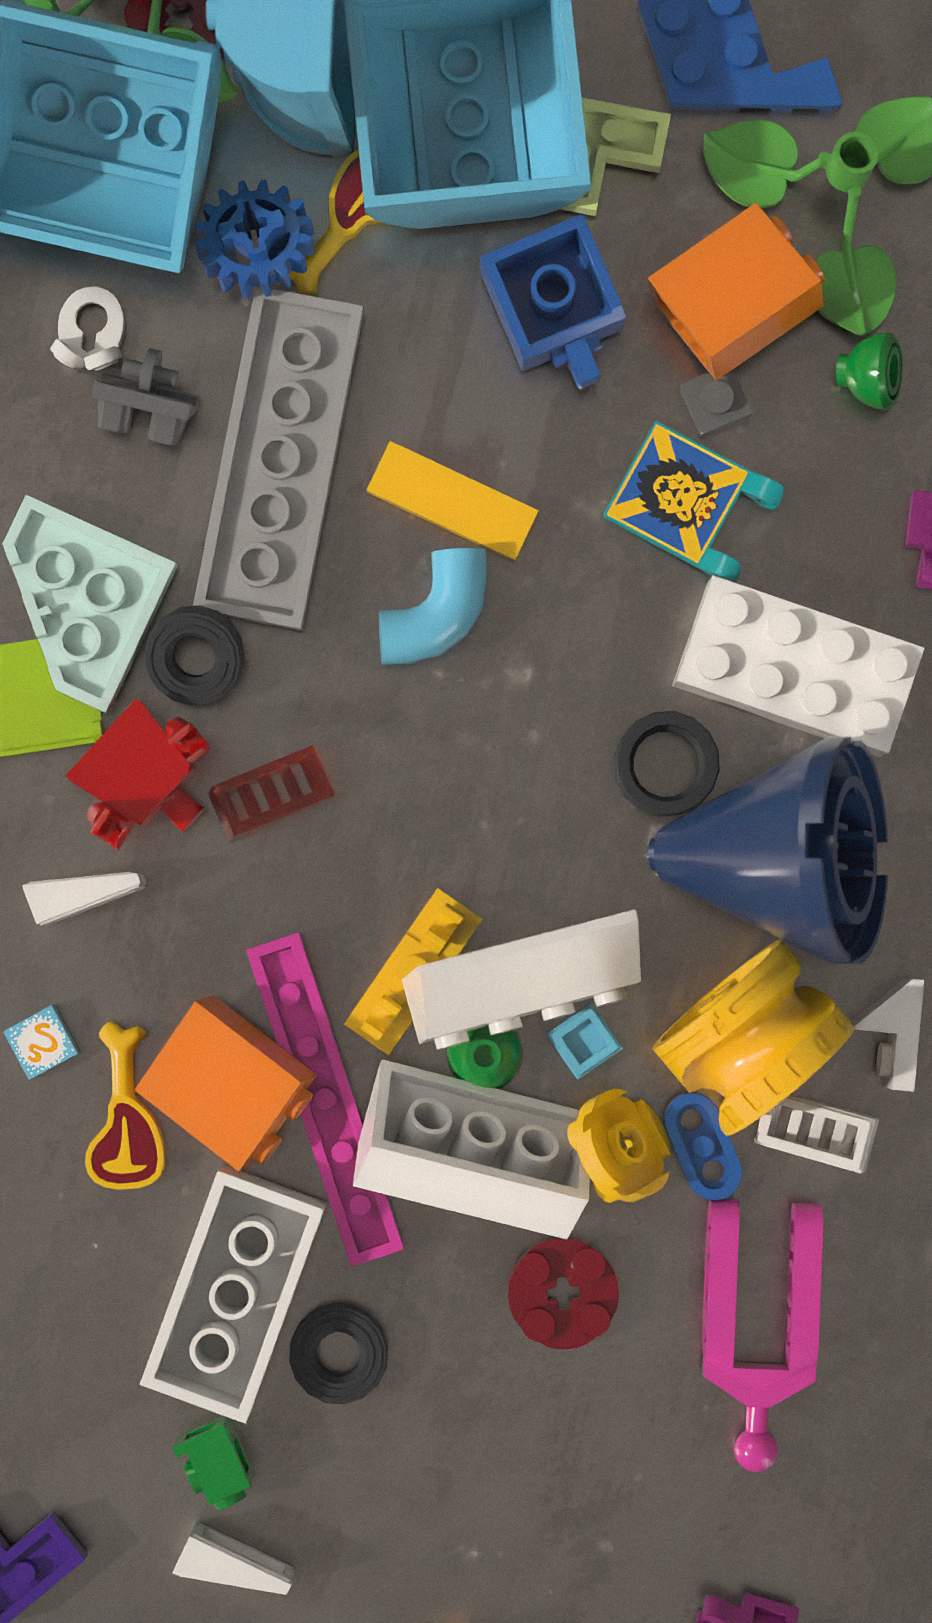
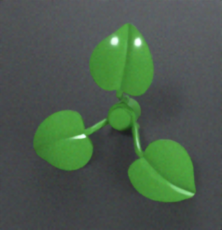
(758, 157)

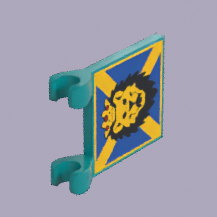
(682, 496)

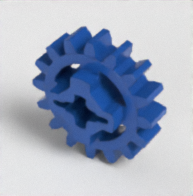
(227, 242)

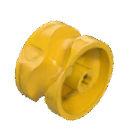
(754, 1037)

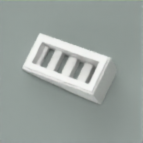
(67, 897)
(862, 1145)
(227, 1561)

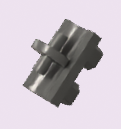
(121, 395)

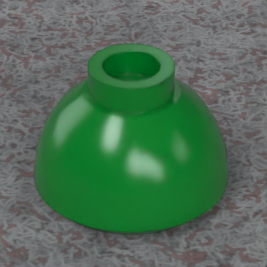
(873, 370)
(486, 1058)

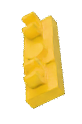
(435, 935)

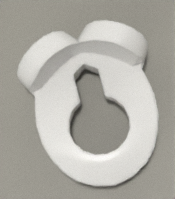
(107, 343)

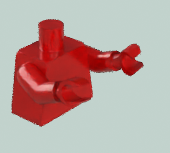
(139, 773)

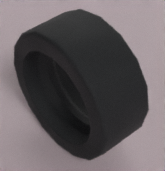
(707, 760)

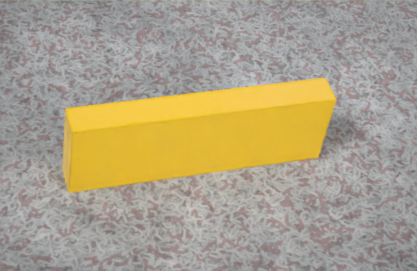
(452, 501)

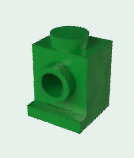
(216, 1462)

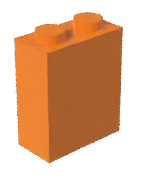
(738, 290)
(227, 1083)

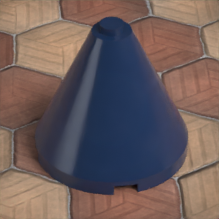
(790, 851)

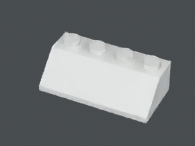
(524, 978)
(471, 1150)

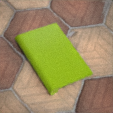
(33, 711)

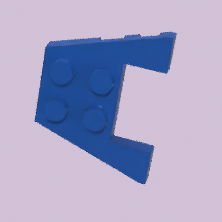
(716, 60)

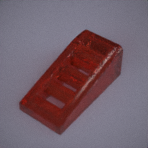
(226, 812)

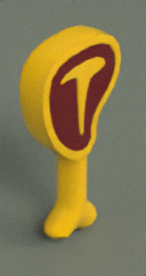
(346, 221)
(131, 1144)

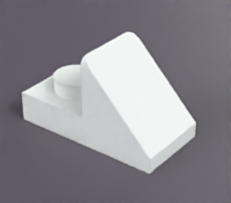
(899, 1016)

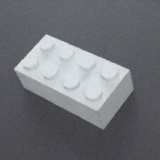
(797, 666)
(233, 1293)

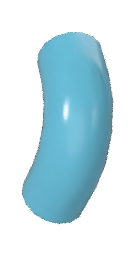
(445, 614)

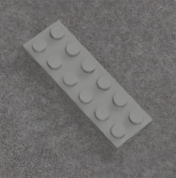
(279, 458)

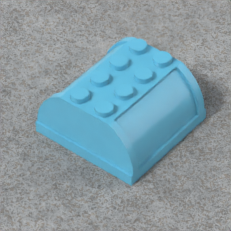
(291, 68)
(466, 109)
(103, 135)

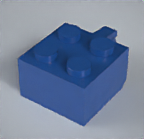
(554, 298)

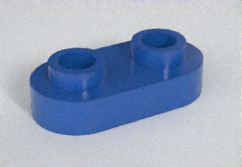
(702, 1145)

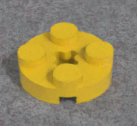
(596, 1137)

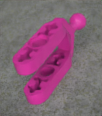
(761, 1384)

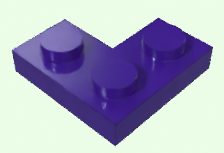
(35, 1564)

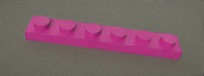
(332, 1114)

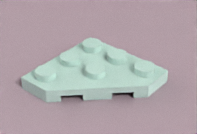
(85, 598)

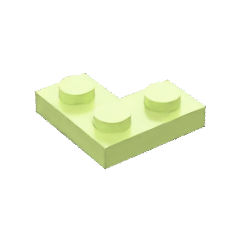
(621, 138)

